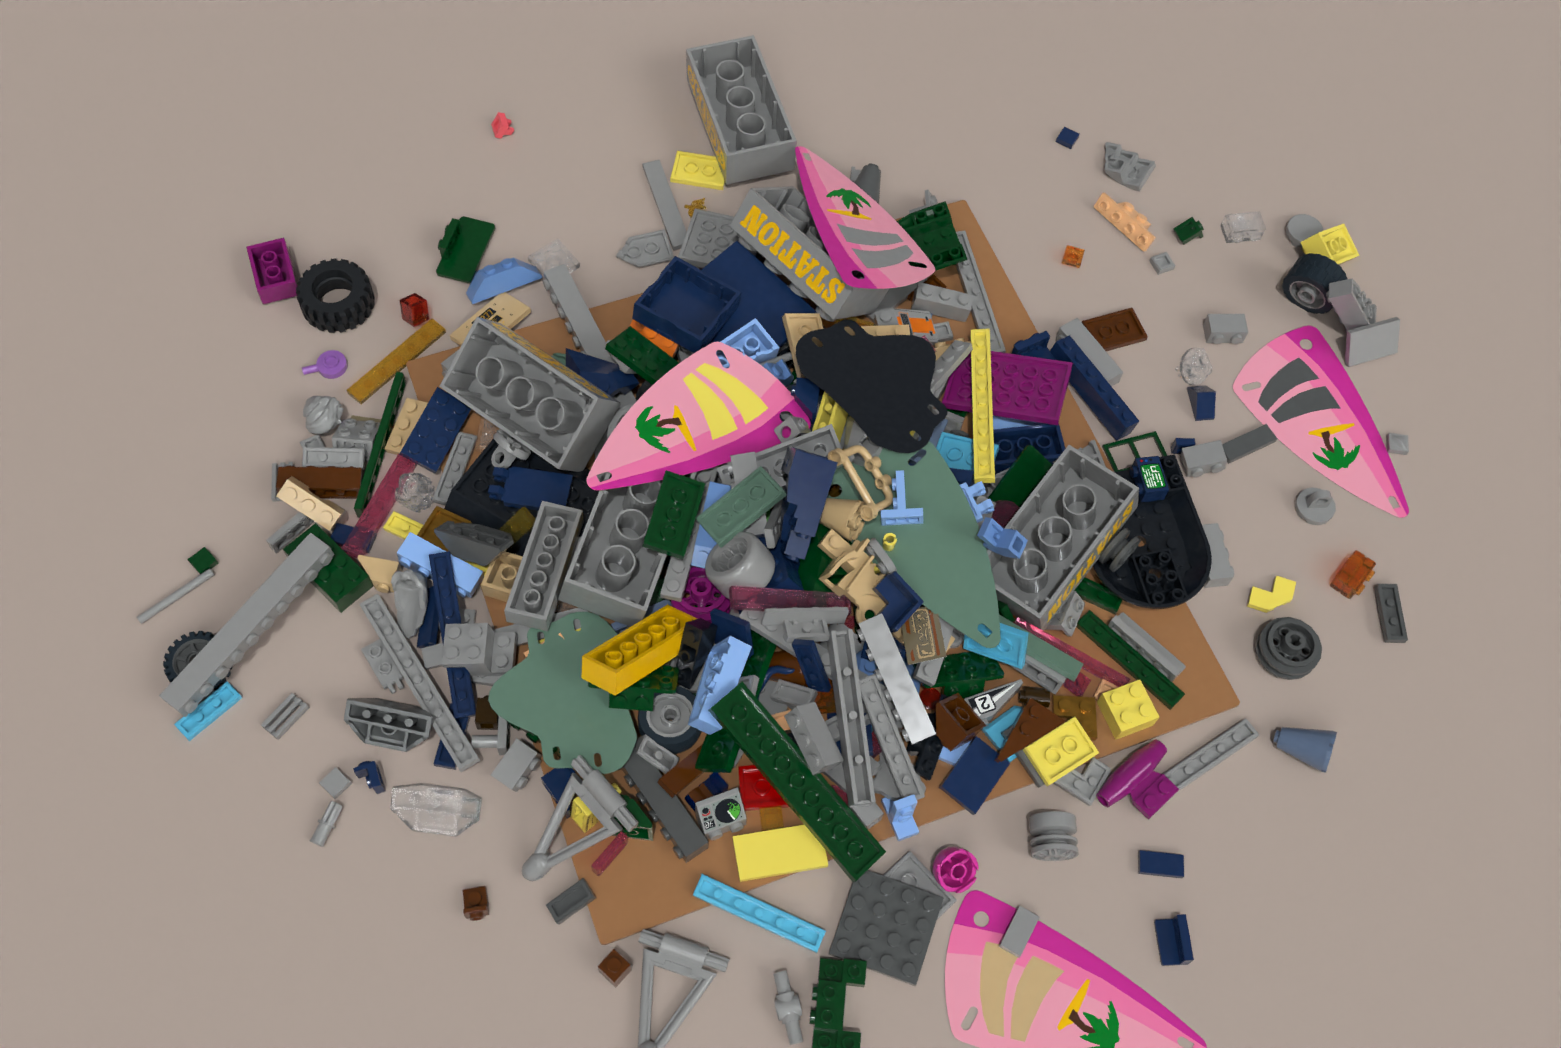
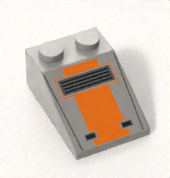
(919, 321)

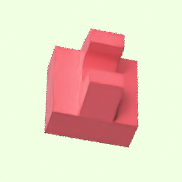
(501, 126)

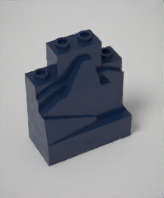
(806, 495)

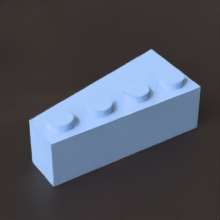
(751, 341)
(415, 556)
(718, 678)

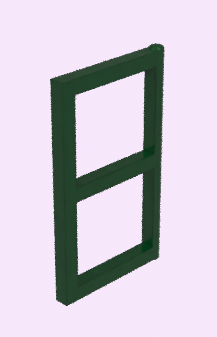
(1130, 441)

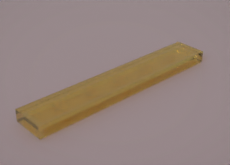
(396, 361)

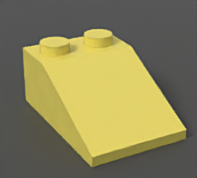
(1332, 243)

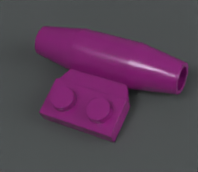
(1139, 780)

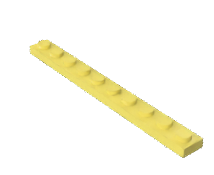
(982, 407)

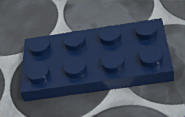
(435, 430)

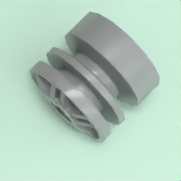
(1053, 836)

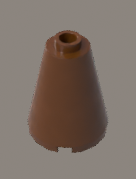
(787, 660)

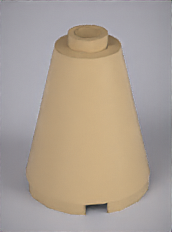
(843, 517)

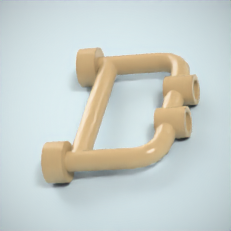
(870, 509)

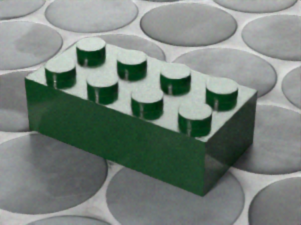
(340, 580)

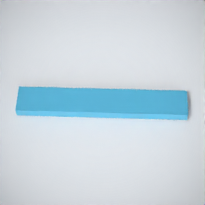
(759, 913)

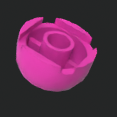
(955, 869)

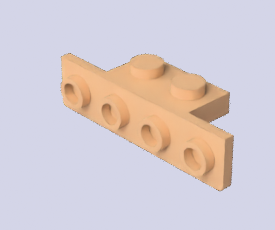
(1127, 220)

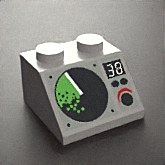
(720, 814)

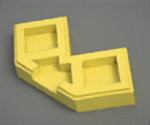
(1266, 601)

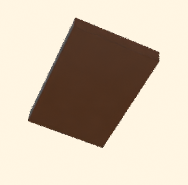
(1116, 329)

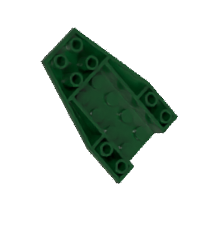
(935, 235)

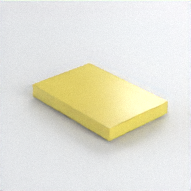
(697, 171)
(1060, 751)

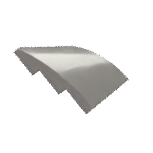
(1127, 166)

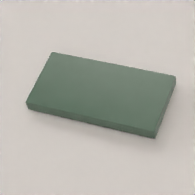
(741, 506)

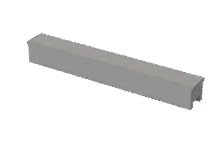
(850, 719)

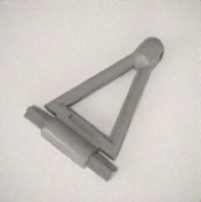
(603, 803)
(681, 958)

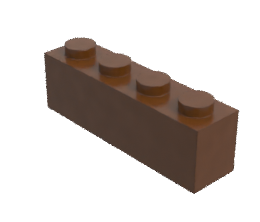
(324, 481)

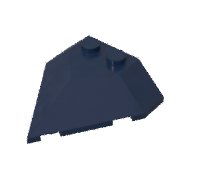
(600, 373)

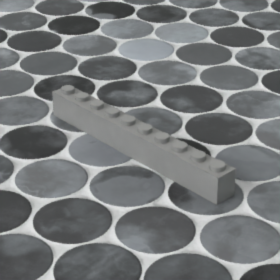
(579, 320)
(247, 625)

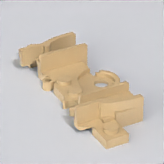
(860, 579)

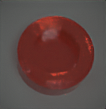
(930, 698)

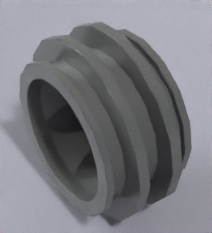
(1288, 632)

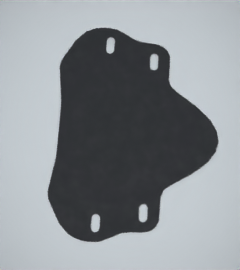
(876, 381)

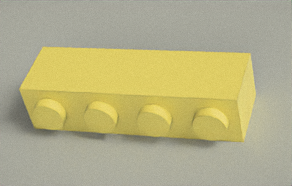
(831, 413)

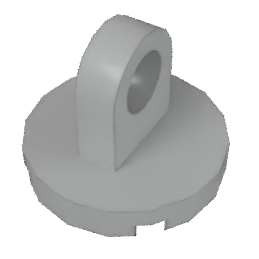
(510, 448)
(1315, 506)

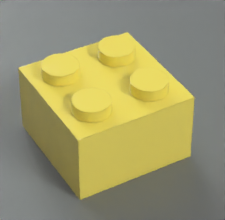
(1127, 709)

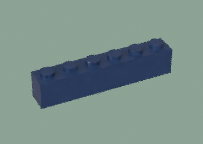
(1095, 389)

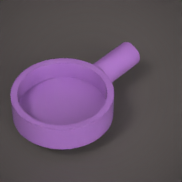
(329, 364)

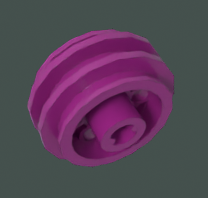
(699, 582)

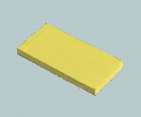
(778, 852)

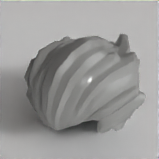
(322, 414)

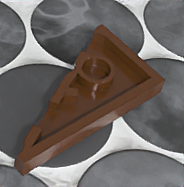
(1030, 725)

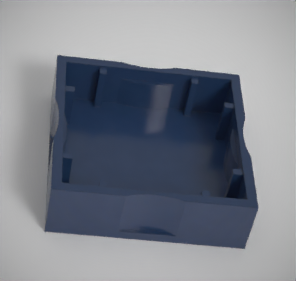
(686, 305)

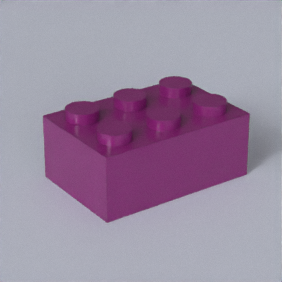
(273, 270)

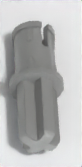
(326, 823)

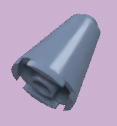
(1307, 745)

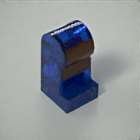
(710, 787)

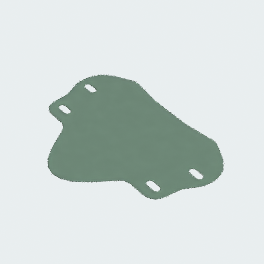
(556, 703)

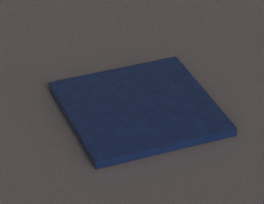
(762, 293)

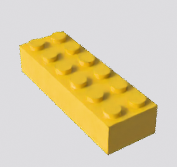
(636, 650)

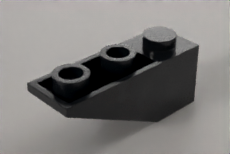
(694, 650)

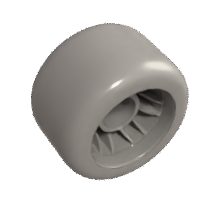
(740, 563)

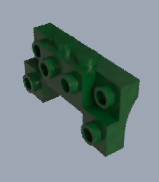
(830, 1002)

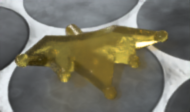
(695, 204)

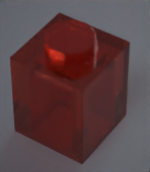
(414, 309)

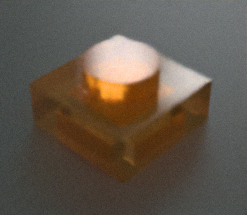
(1073, 256)

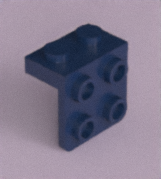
(1034, 346)

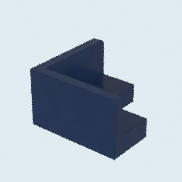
(899, 599)

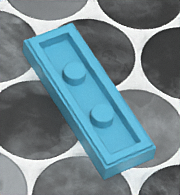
(208, 711)

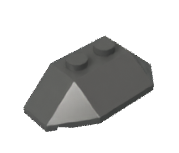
(473, 541)
(388, 723)

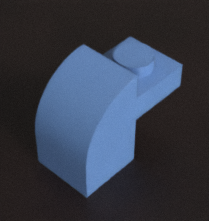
(780, 371)
(1000, 540)

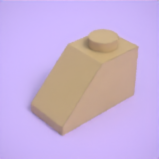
(379, 571)

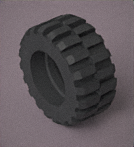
(328, 277)

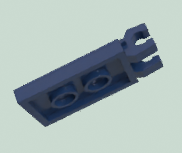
(530, 487)

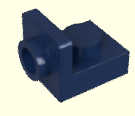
(373, 776)

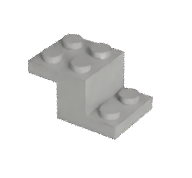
(479, 649)

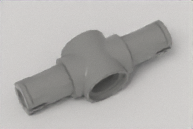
(788, 1007)

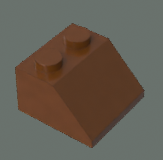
(956, 722)

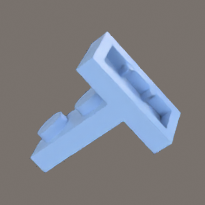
(899, 514)
(901, 817)

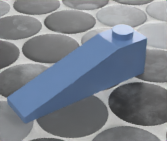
(704, 542)

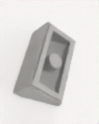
(655, 754)

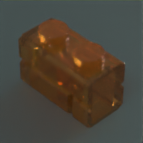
(1353, 574)

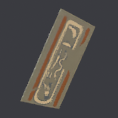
(923, 637)

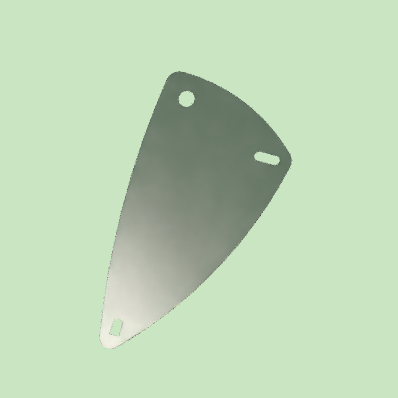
(944, 555)

